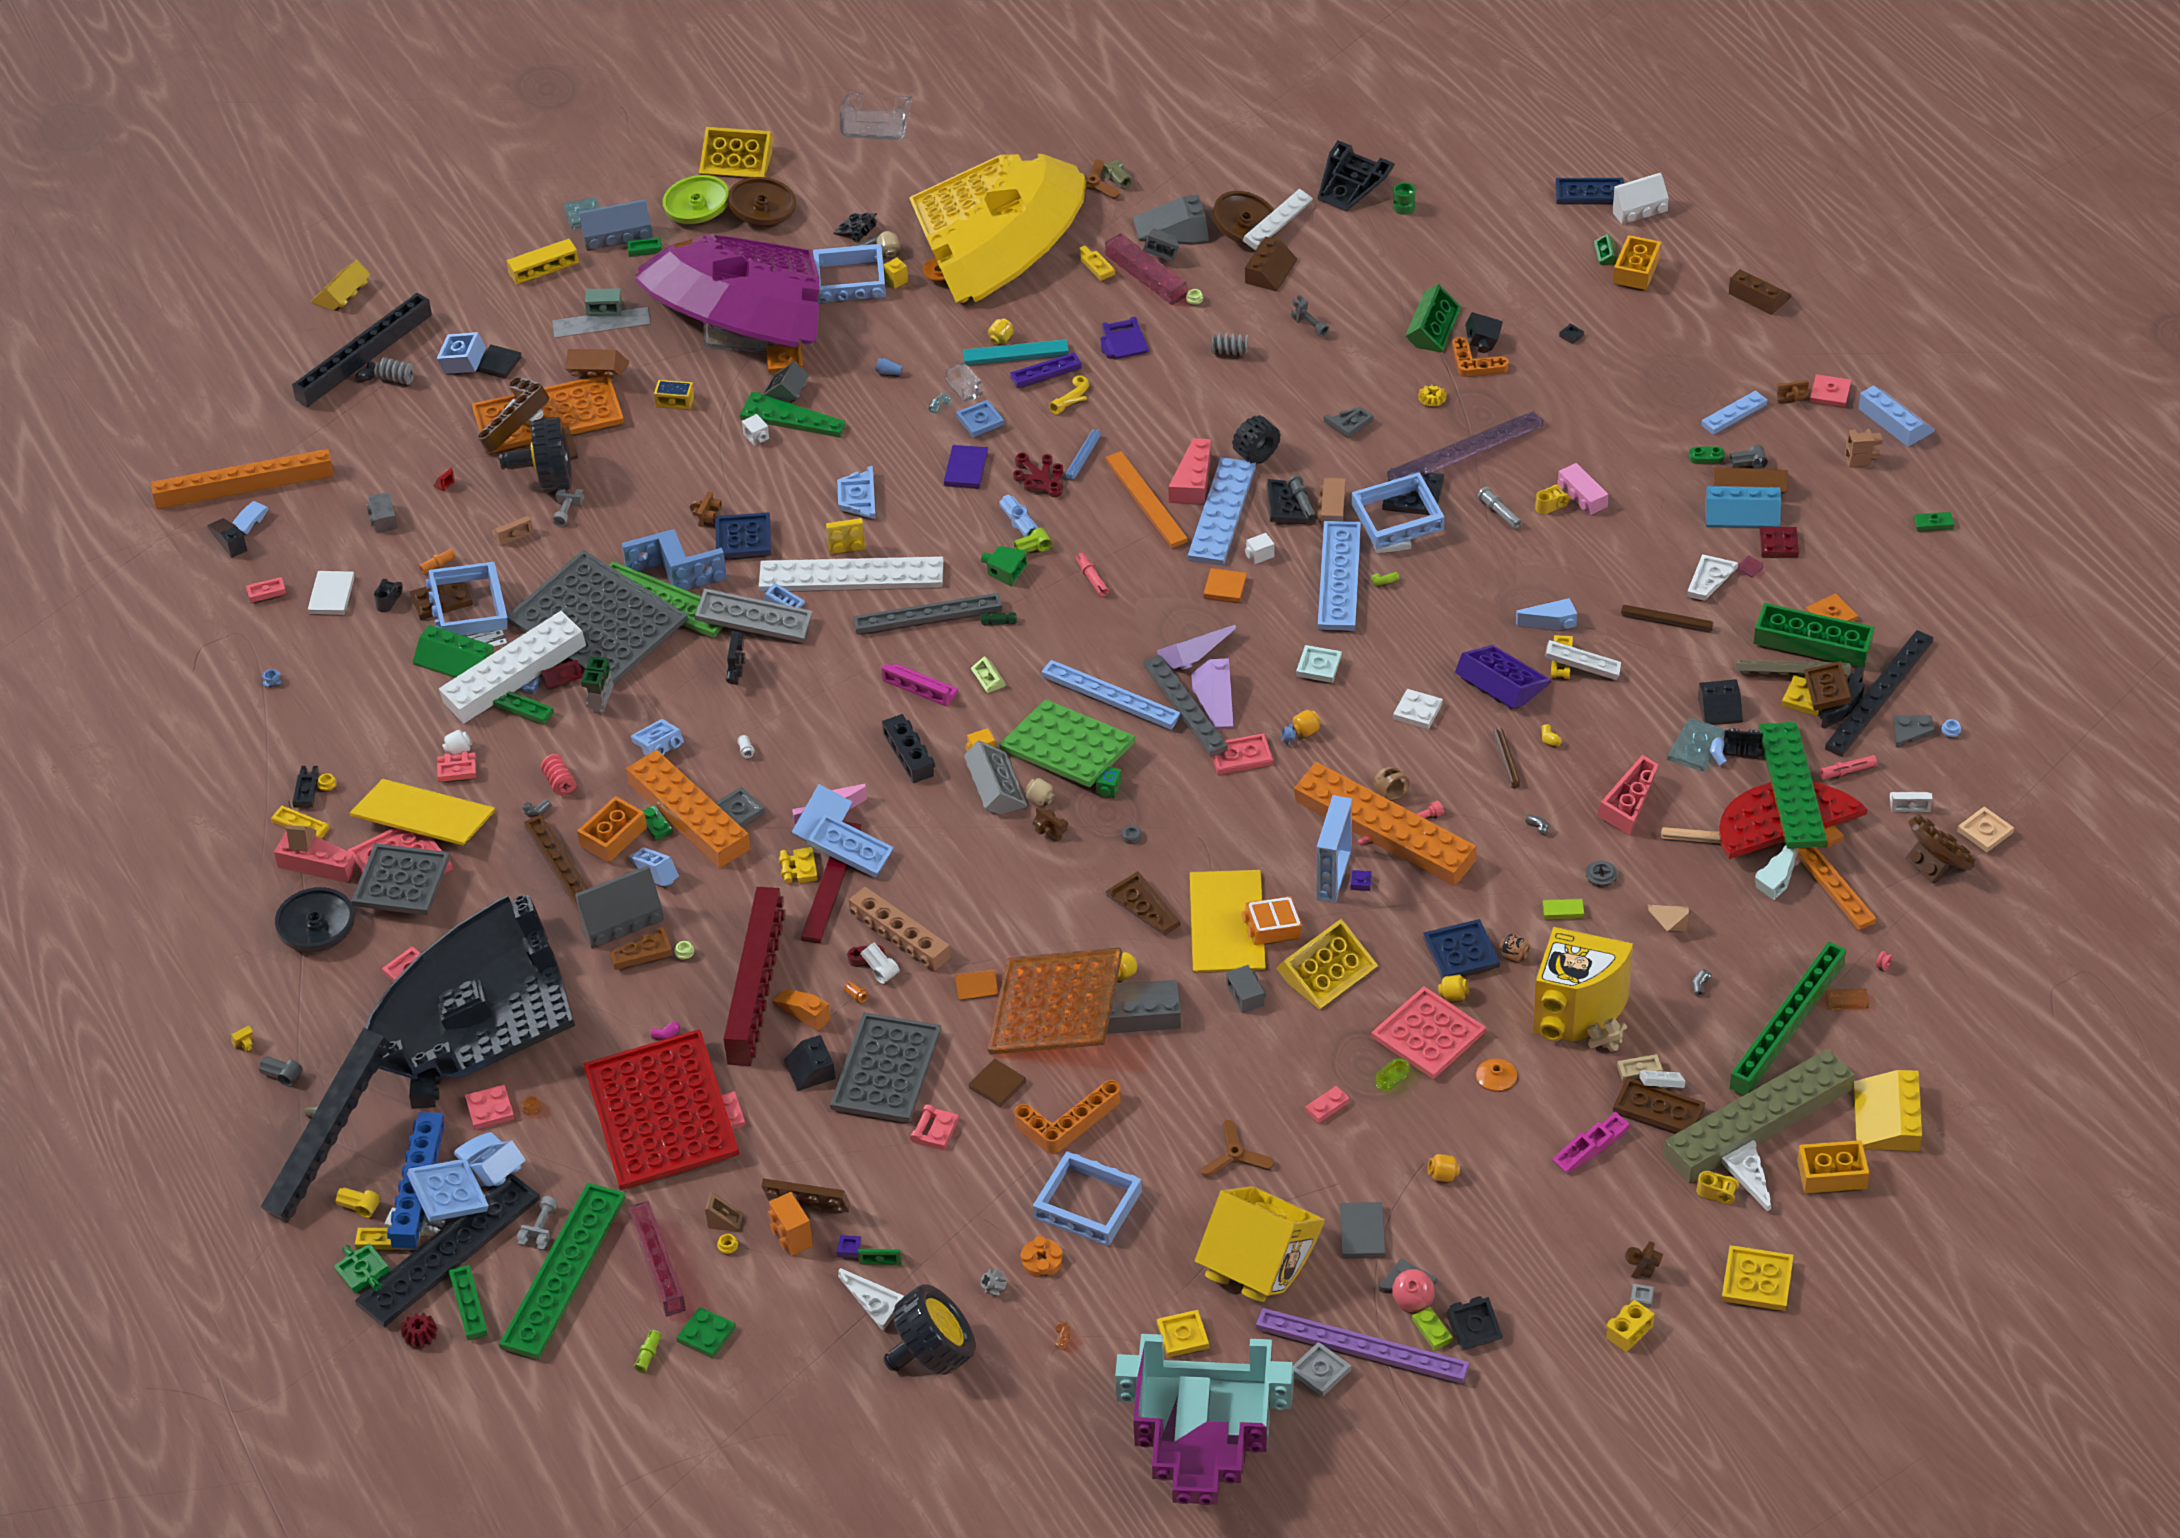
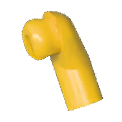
(1549, 737)

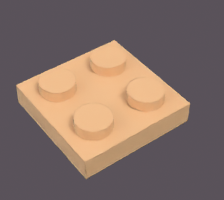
(1985, 829)

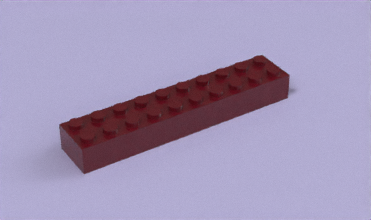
(754, 976)

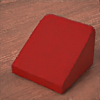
(445, 480)

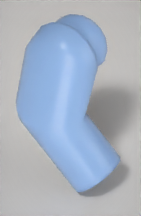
(1716, 750)

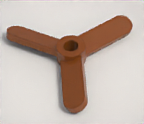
(1094, 183)
(1236, 1153)

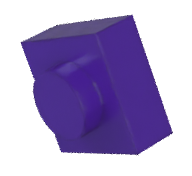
(1361, 880)
(848, 1246)

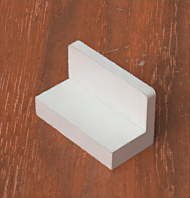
(1910, 801)

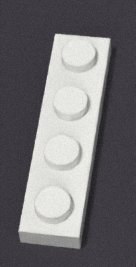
(1583, 660)

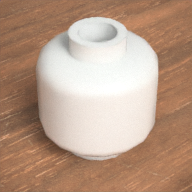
(457, 742)

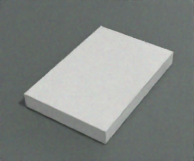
(331, 592)

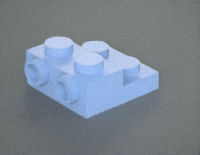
(658, 736)

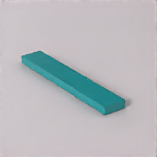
(1015, 352)

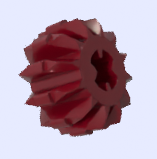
(419, 1330)

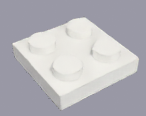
(1417, 709)

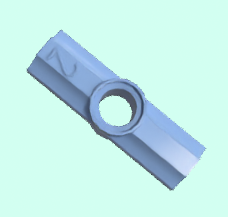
(1018, 515)

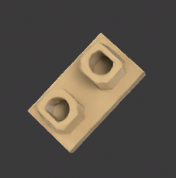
(1608, 1037)

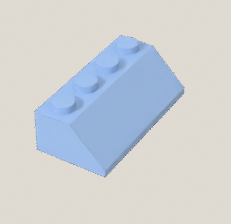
(1893, 416)

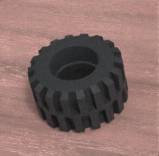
(1256, 439)

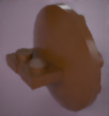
(1936, 850)

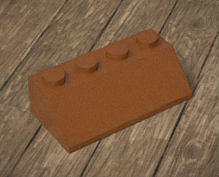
(1750, 478)

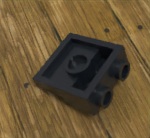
(1474, 1323)

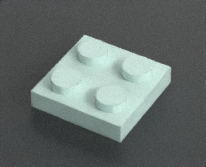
(1319, 663)

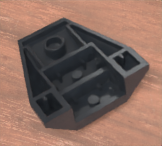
(1350, 176)

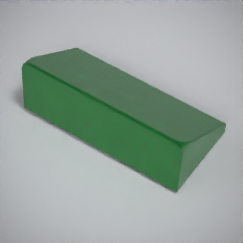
(1606, 250)
(880, 1256)

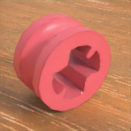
(1884, 960)

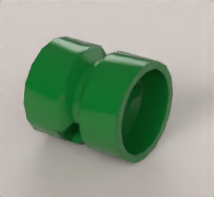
(1404, 198)

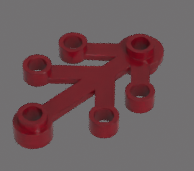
(1052, 487)

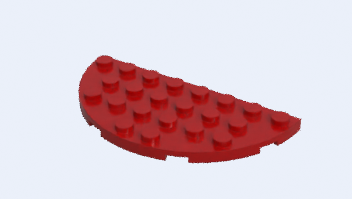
(1754, 820)

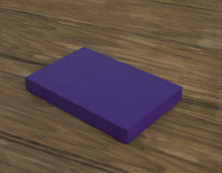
(966, 466)

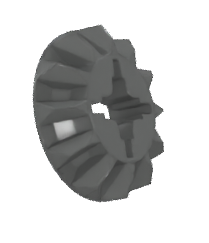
(1608, 870)

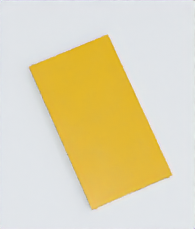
(422, 811)
(1217, 925)

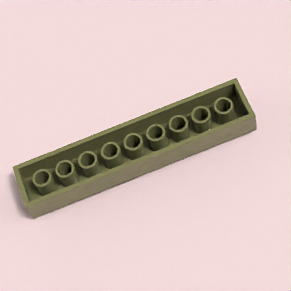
(1759, 1114)

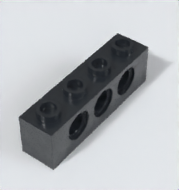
(908, 748)

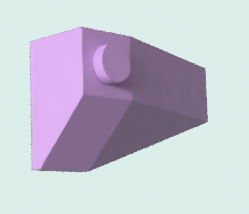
(1194, 649)
(1213, 689)

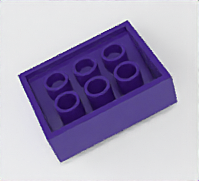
(1501, 675)

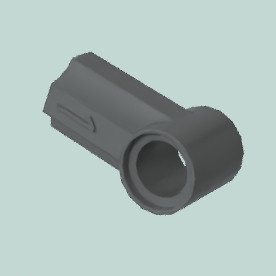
(1753, 457)
(285, 1072)

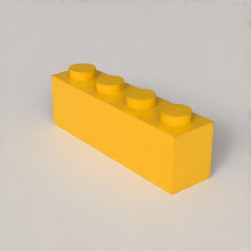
(542, 261)

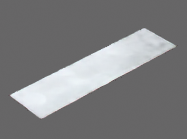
(595, 323)

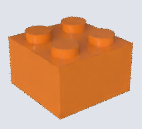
(790, 1224)

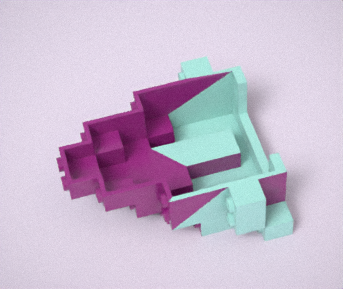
(1202, 1413)

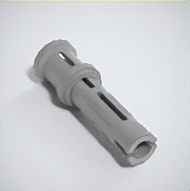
(1494, 503)

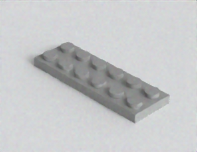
(753, 615)

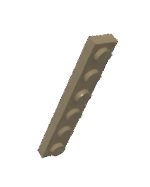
(1781, 667)

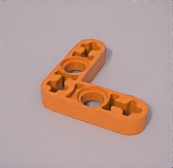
(1466, 365)

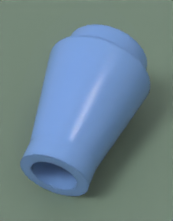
(888, 367)

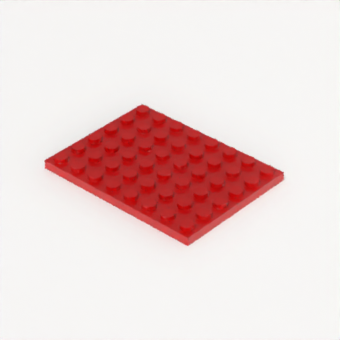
(660, 1109)

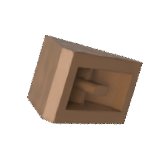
(300, 837)
(722, 1214)

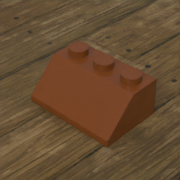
(595, 362)

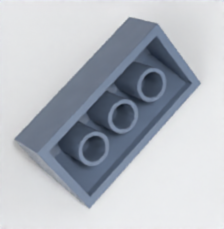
(615, 224)

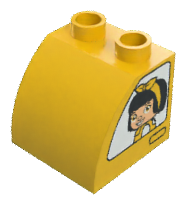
(1580, 984)
(1257, 1241)

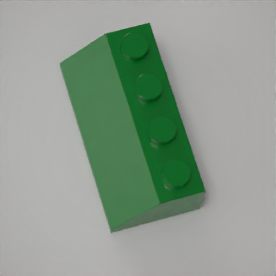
(1433, 320)
(449, 651)

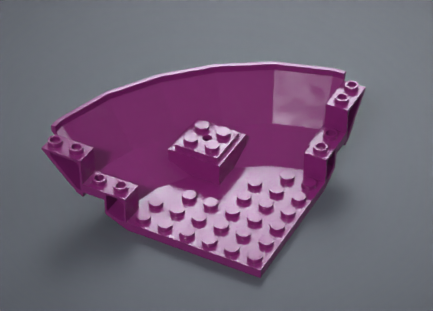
(739, 286)

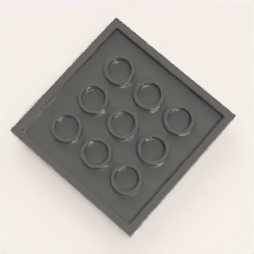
(400, 879)

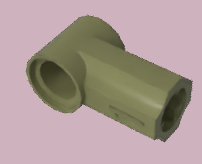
(1116, 171)

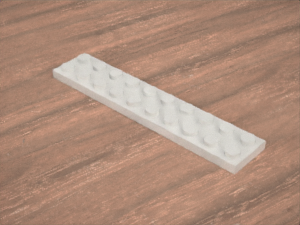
(852, 573)

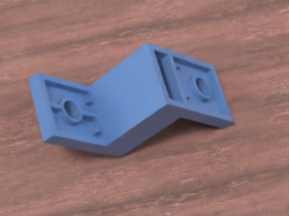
(667, 551)

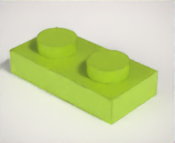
(1432, 1328)

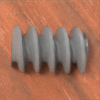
(1230, 344)
(394, 371)

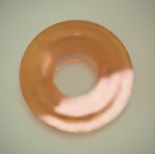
(531, 1105)

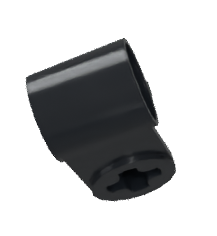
(387, 594)

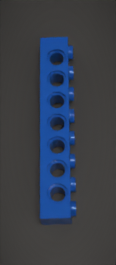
(423, 1151)

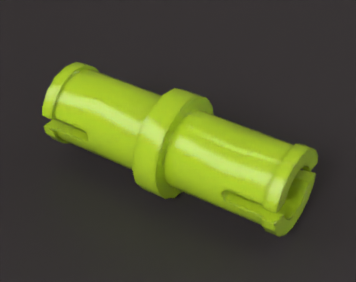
(647, 1351)

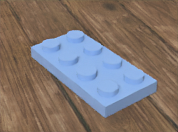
(850, 845)

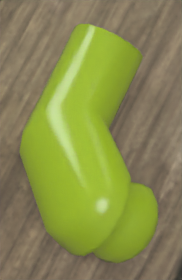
(1386, 579)

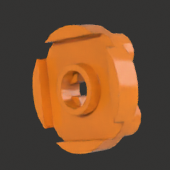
(1038, 1247)

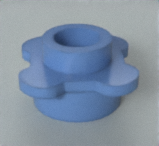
(271, 678)
(1288, 734)

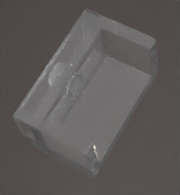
(964, 382)

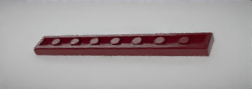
(825, 898)

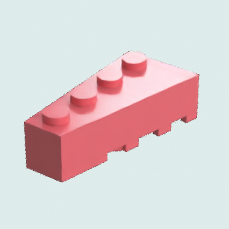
(1192, 475)
(1628, 796)
(321, 860)

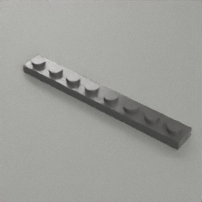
(927, 613)
(1184, 703)

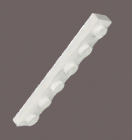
(1278, 218)

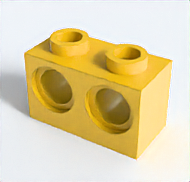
(1634, 1322)

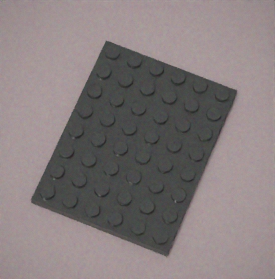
(612, 611)

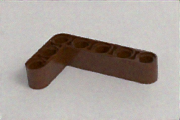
(530, 399)

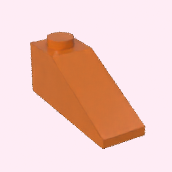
(804, 1007)

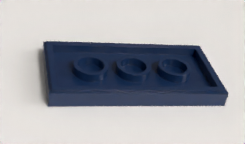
(1586, 190)

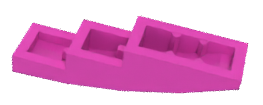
(1592, 1143)

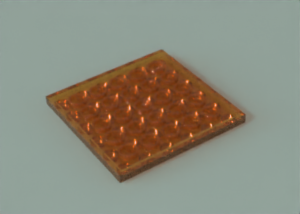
(1055, 1001)

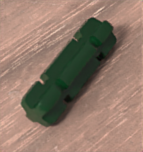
(998, 618)

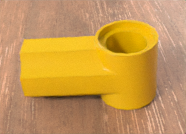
(362, 1203)

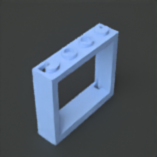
(847, 256)
(1404, 531)
(463, 574)
(1330, 858)
(1078, 1224)

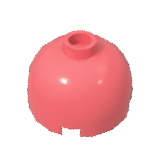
(1413, 1290)

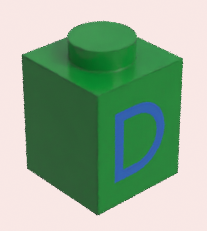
(1109, 782)

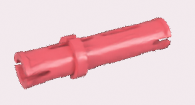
(1088, 570)
(1829, 772)

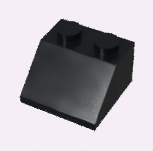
(1720, 702)
(810, 1063)

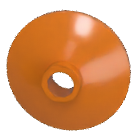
(932, 270)
(1496, 1075)

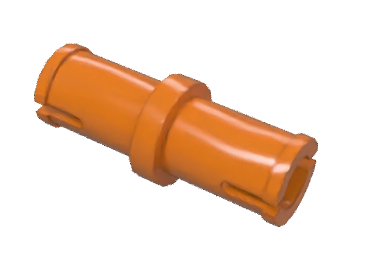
(437, 561)

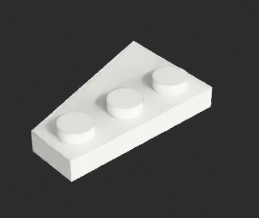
(1709, 576)

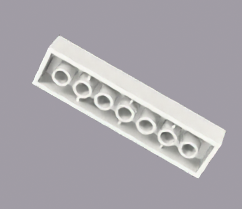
(512, 666)

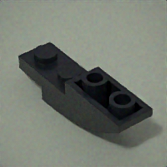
(1856, 688)

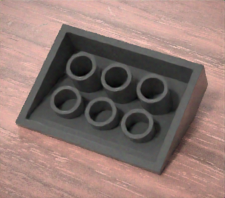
(619, 907)
(1145, 1007)

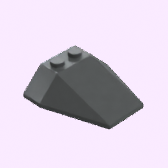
(1179, 217)

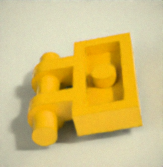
(804, 863)

